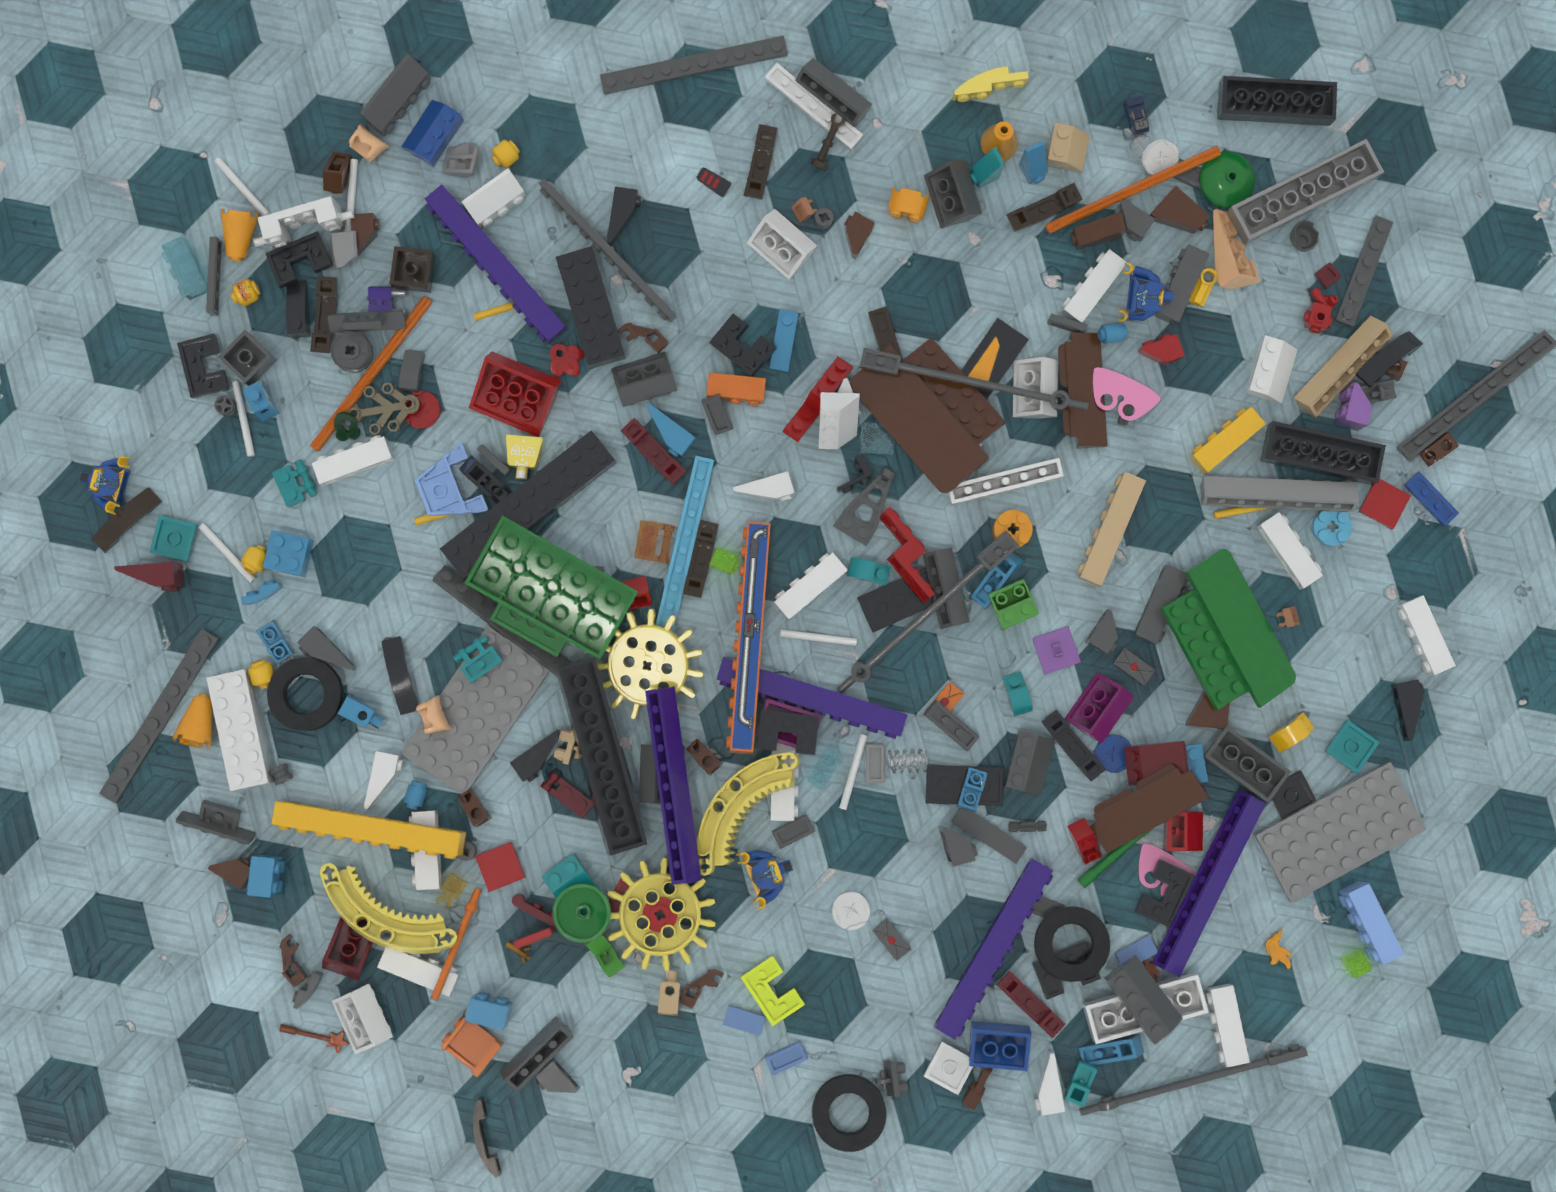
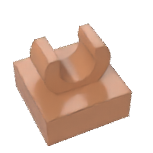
(803, 209)
(1290, 616)

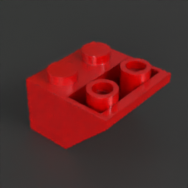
(1184, 832)

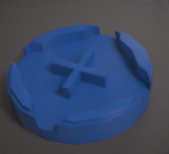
(1111, 753)

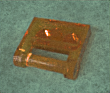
(648, 539)

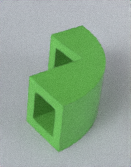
(606, 955)

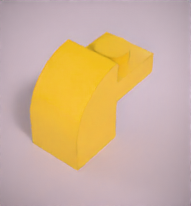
(1291, 733)

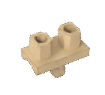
(565, 755)

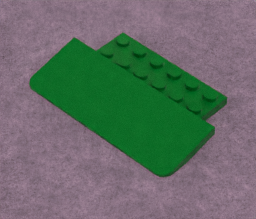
(1227, 635)

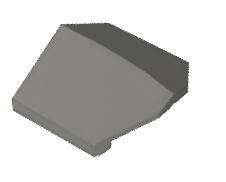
(461, 160)
(343, 248)

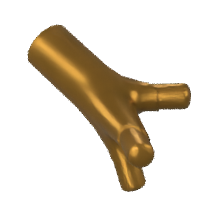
(520, 951)

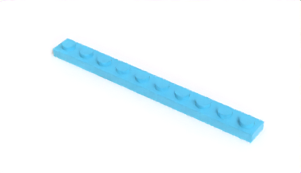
(685, 540)

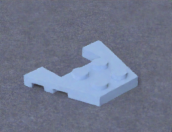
(441, 491)

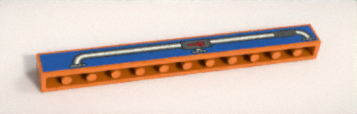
(750, 638)

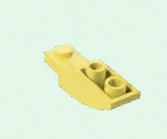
(982, 84)

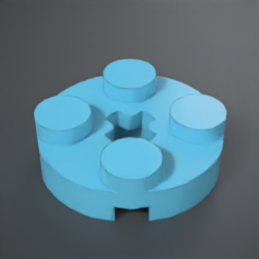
(1324, 534)

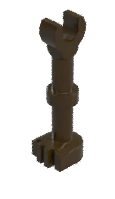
(827, 143)

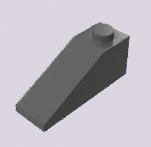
(320, 646)

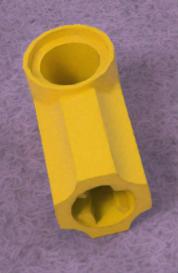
(1203, 288)

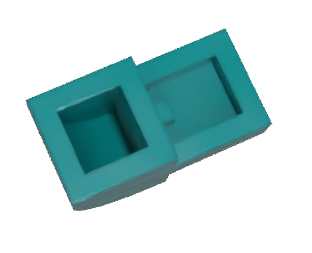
(868, 571)
(1017, 694)
(1079, 1083)

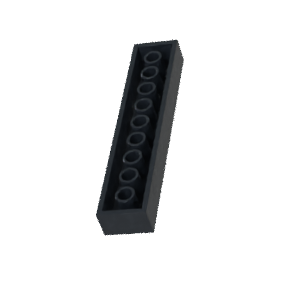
(533, 499)
(601, 756)

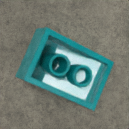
(566, 874)

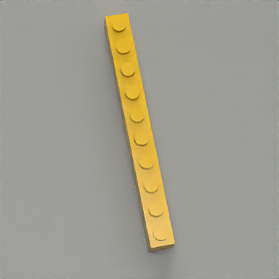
(368, 828)

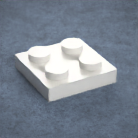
(949, 1068)

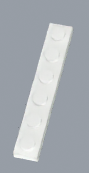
(812, 106)

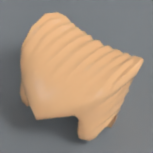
(366, 143)
(433, 715)

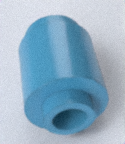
(1112, 333)
(415, 795)

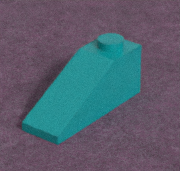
(987, 169)

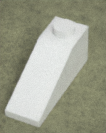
(772, 487)
(383, 772)
(1049, 1091)

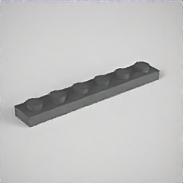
(1363, 271)

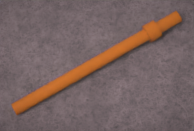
(470, 909)

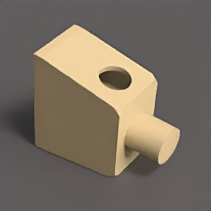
(669, 1004)

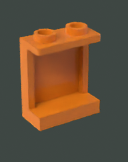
(471, 1045)

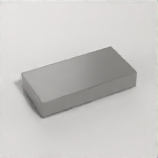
(874, 763)

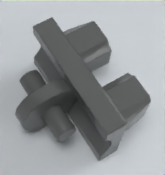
(1380, 391)
(889, 1078)

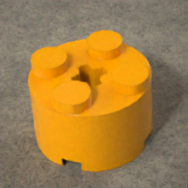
(907, 204)
(1019, 521)

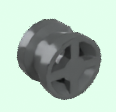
(822, 222)
(223, 403)
(281, 774)
(469, 849)

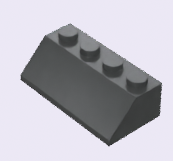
(395, 96)
(1246, 764)
(1144, 999)

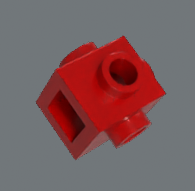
(1317, 317)

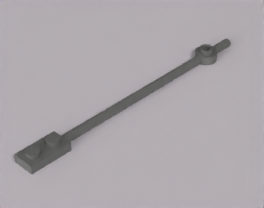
(890, 364)
(989, 558)
(1274, 1057)

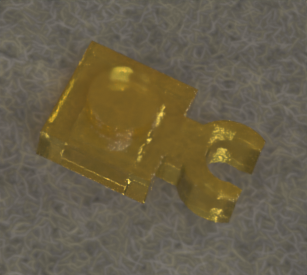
(453, 888)

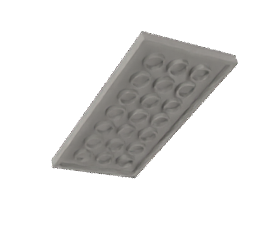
(478, 715)
(1340, 832)

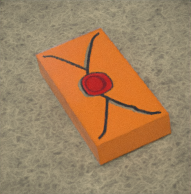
(949, 696)

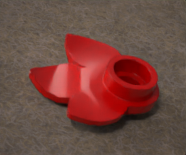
(567, 362)

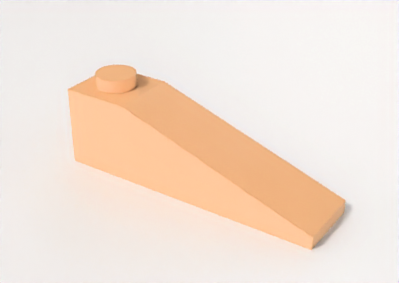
(1231, 262)

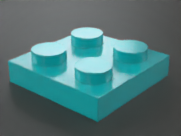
(173, 538)
(1352, 746)

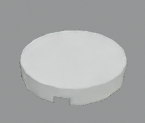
(1159, 156)
(850, 910)

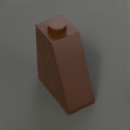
(1180, 212)
(1098, 231)
(1205, 716)

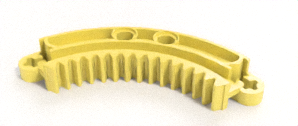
(756, 782)
(356, 904)

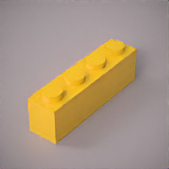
(1227, 440)

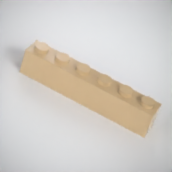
(1343, 366)
(1111, 530)

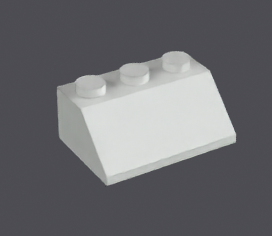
(494, 199)
(781, 244)
(1271, 369)
(1036, 375)
(837, 419)
(362, 1019)

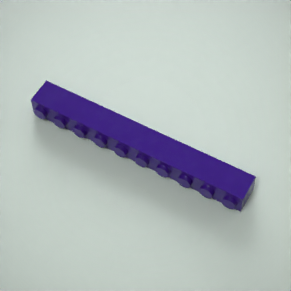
(495, 264)
(822, 701)
(673, 785)
(1209, 883)
(993, 948)

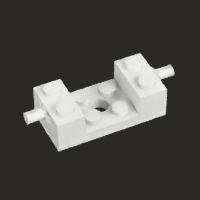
(324, 211)

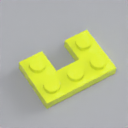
(773, 1007)

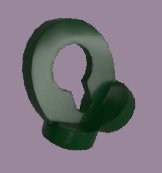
(343, 434)

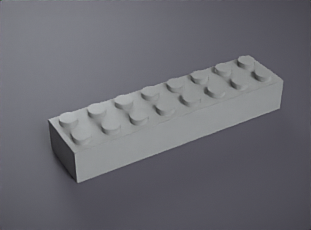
(1305, 191)

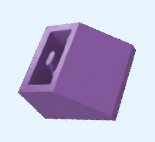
(1354, 408)

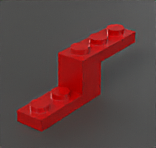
(811, 408)
(906, 554)

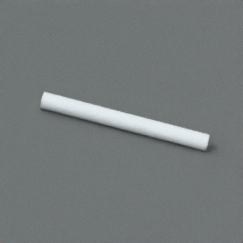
(243, 189)
(351, 190)
(243, 419)
(226, 552)
(818, 637)
(853, 772)

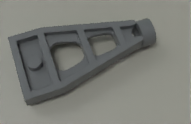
(853, 526)

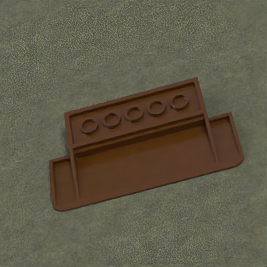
(931, 417)

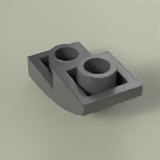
(411, 370)
(304, 994)

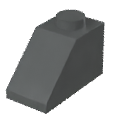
(1135, 221)
(1104, 634)
(556, 1079)

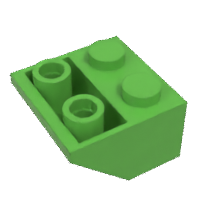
(1013, 604)

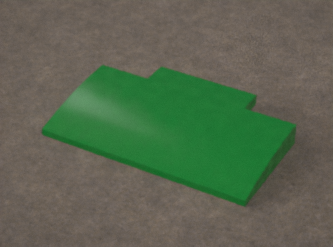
(548, 592)

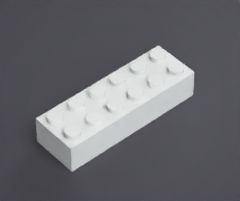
(239, 730)
(1111, 1020)

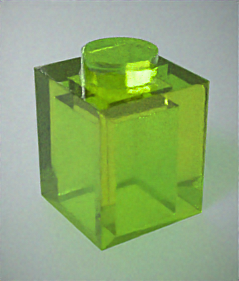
(724, 561)
(1356, 964)

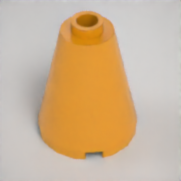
(1002, 137)
(237, 232)
(196, 724)

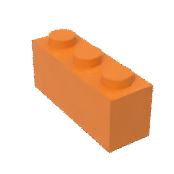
(737, 388)

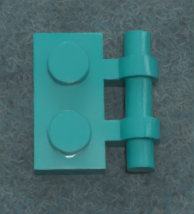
(289, 486)
(482, 663)

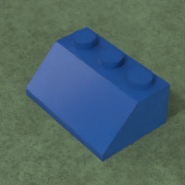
(433, 132)
(999, 1045)

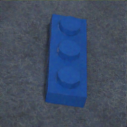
(1431, 499)

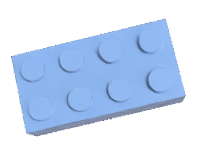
(1370, 922)

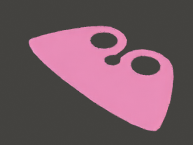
(1116, 384)
(1148, 858)

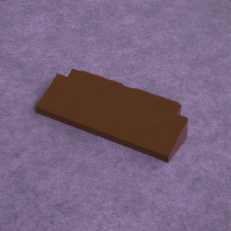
(1076, 371)
(1155, 802)

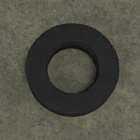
(278, 689)
(1099, 939)
(855, 1140)

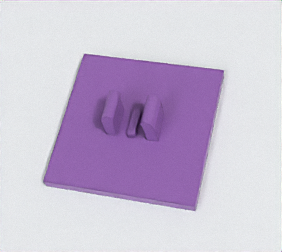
(1056, 650)

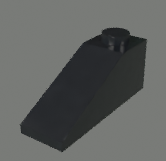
(623, 209)
(297, 310)
(484, 479)
(1408, 703)
(532, 761)

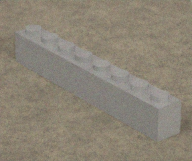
(1279, 493)

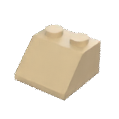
(1067, 147)

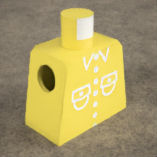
(523, 453)

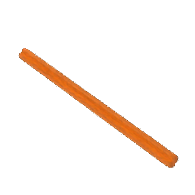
(1133, 189)
(372, 371)

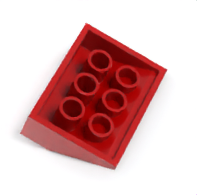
(514, 393)

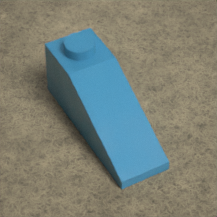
(1034, 163)
(784, 340)
(674, 436)
(997, 579)
(1113, 1050)

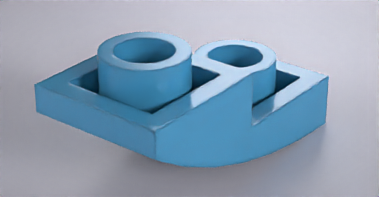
(266, 591)
(275, 642)
(972, 789)

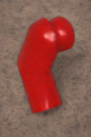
(1326, 300)

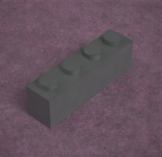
(833, 92)
(1182, 283)
(942, 576)
(1165, 590)
(536, 1054)

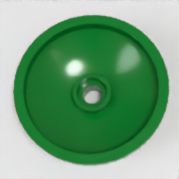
(1218, 186)
(572, 922)

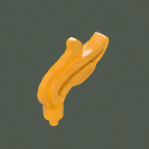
(1277, 952)

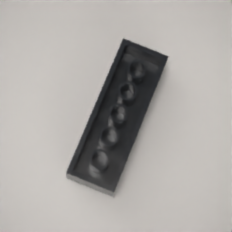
(1277, 100)
(590, 307)
(1323, 453)

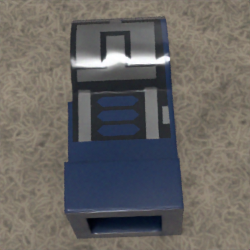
(1136, 115)

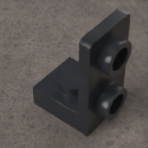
(861, 467)

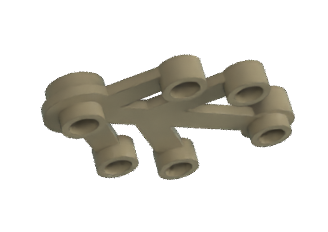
(387, 408)

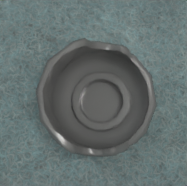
(1304, 236)

